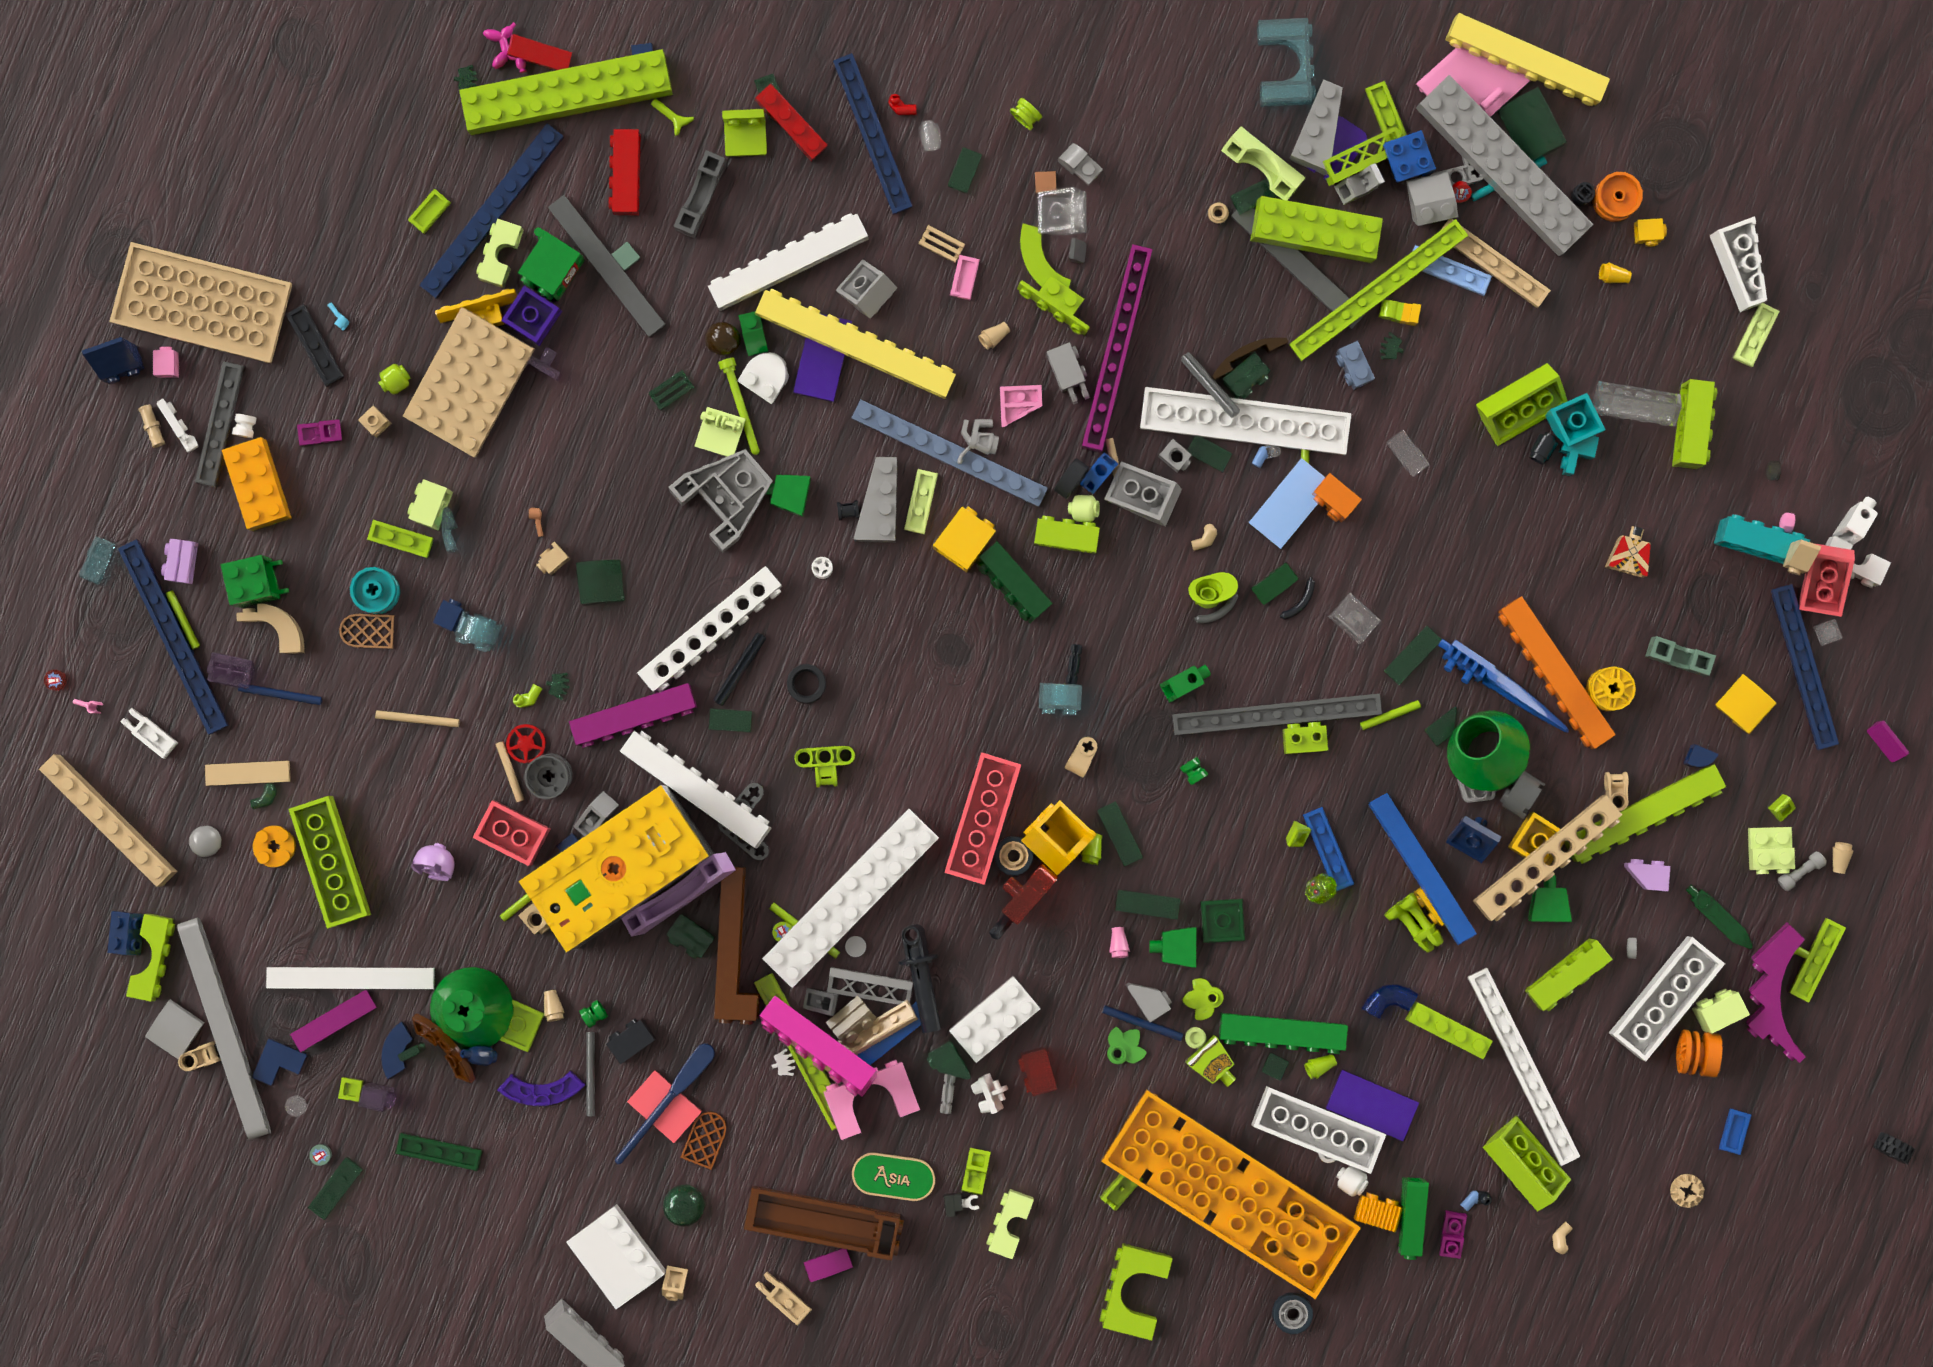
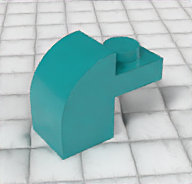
(1583, 449)

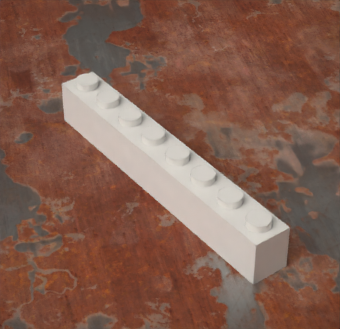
(788, 262)
(695, 789)

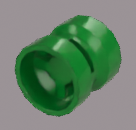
(1197, 774)
(589, 1016)

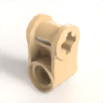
(1080, 760)
(1617, 789)
(202, 1055)

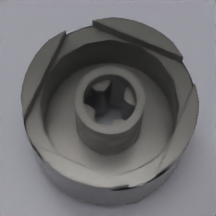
(1522, 794)

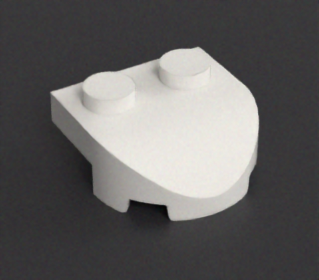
(765, 375)

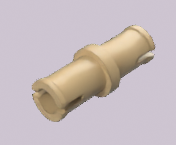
(151, 426)

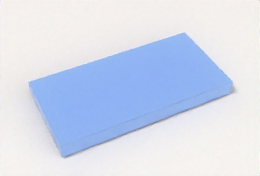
(1288, 504)

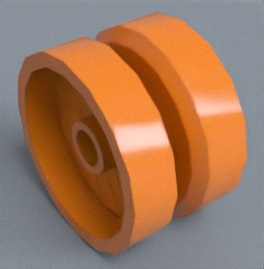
(1629, 198)

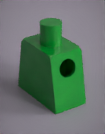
(790, 493)
(1179, 684)
(1550, 903)
(1176, 946)

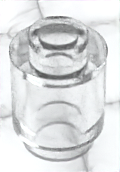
(930, 136)

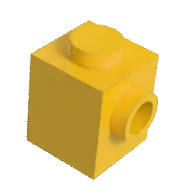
(1649, 231)

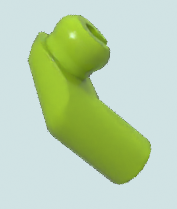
(527, 699)

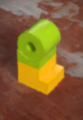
(1400, 312)

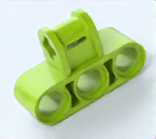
(825, 769)

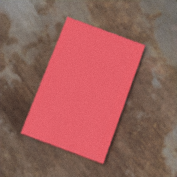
(676, 1116)

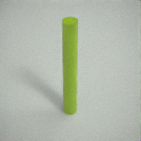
(182, 619)
(1390, 715)
(515, 907)

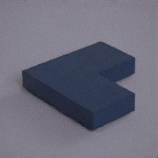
(276, 1056)

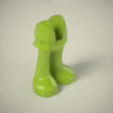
(1424, 937)

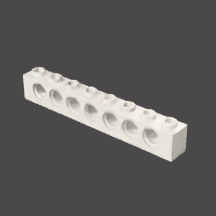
(650, 672)

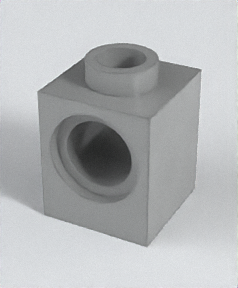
(1173, 447)

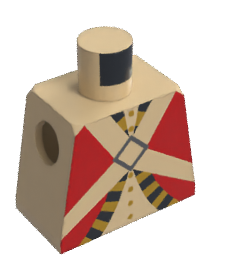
(1630, 554)

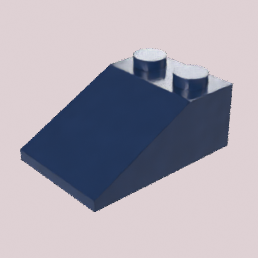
(114, 360)

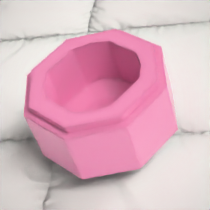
(1787, 522)

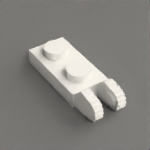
(150, 734)

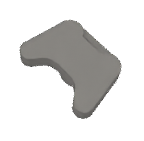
(1470, 795)

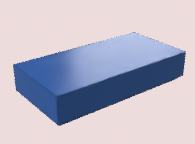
(1735, 1131)

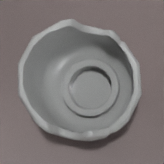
(205, 841)

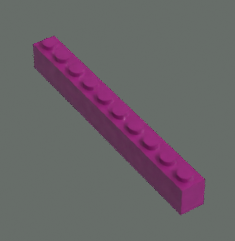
(1116, 348)

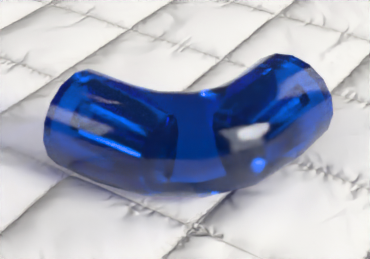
(1387, 996)

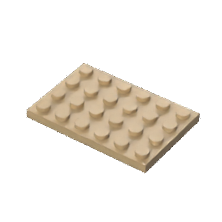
(468, 382)

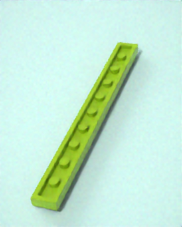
(1378, 290)

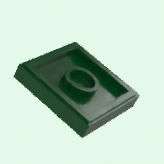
(1222, 920)

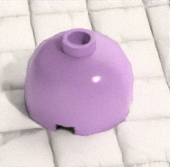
(434, 861)

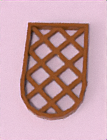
(688, 1143)

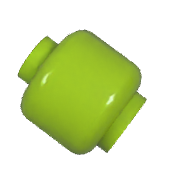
(394, 379)

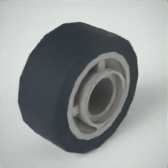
(1284, 1304)

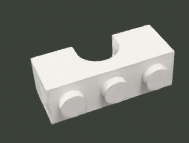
(1870, 571)

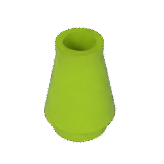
(1092, 852)
(1318, 1066)

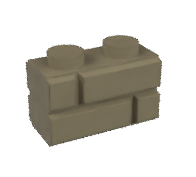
(851, 1020)

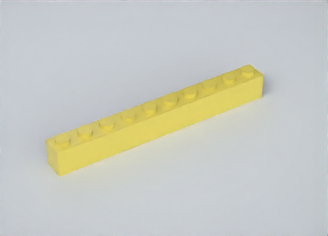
(855, 344)

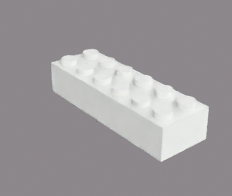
(1666, 998)
(1318, 1129)

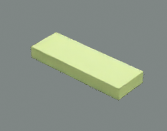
(1756, 334)
(921, 501)

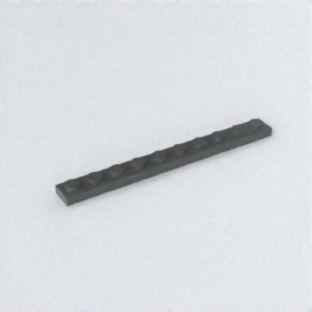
(1276, 714)

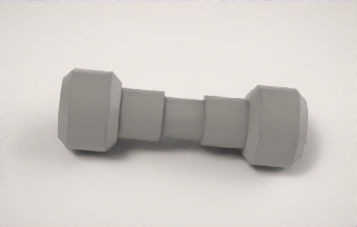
(1815, 861)

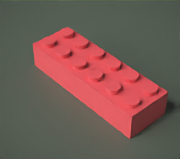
(982, 818)

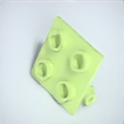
(719, 432)

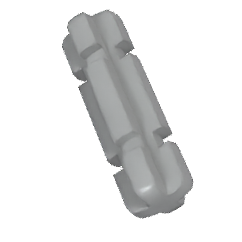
(947, 1094)

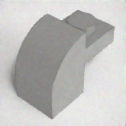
(1078, 162)
(1359, 184)

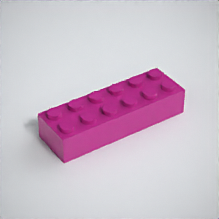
(818, 1046)

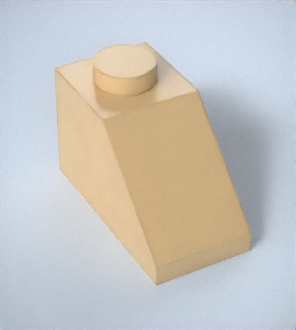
(1801, 556)

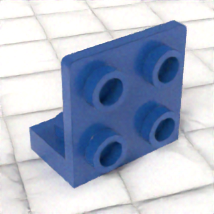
(1409, 156)

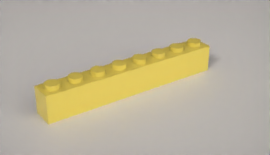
(1527, 59)

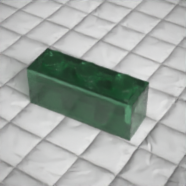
(1147, 904)

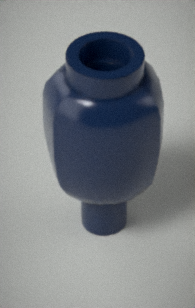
(480, 1055)

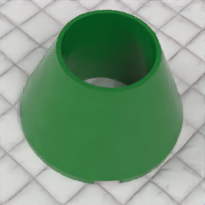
(1499, 767)

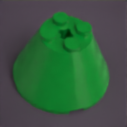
(488, 1006)

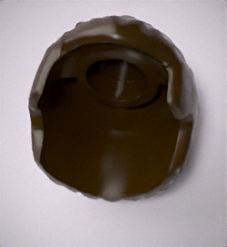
(722, 338)

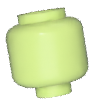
(1084, 508)

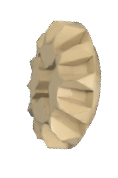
(1684, 1181)

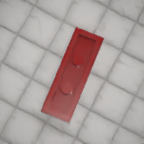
(538, 53)

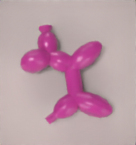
(502, 57)

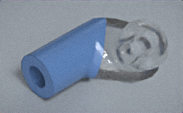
(1265, 452)

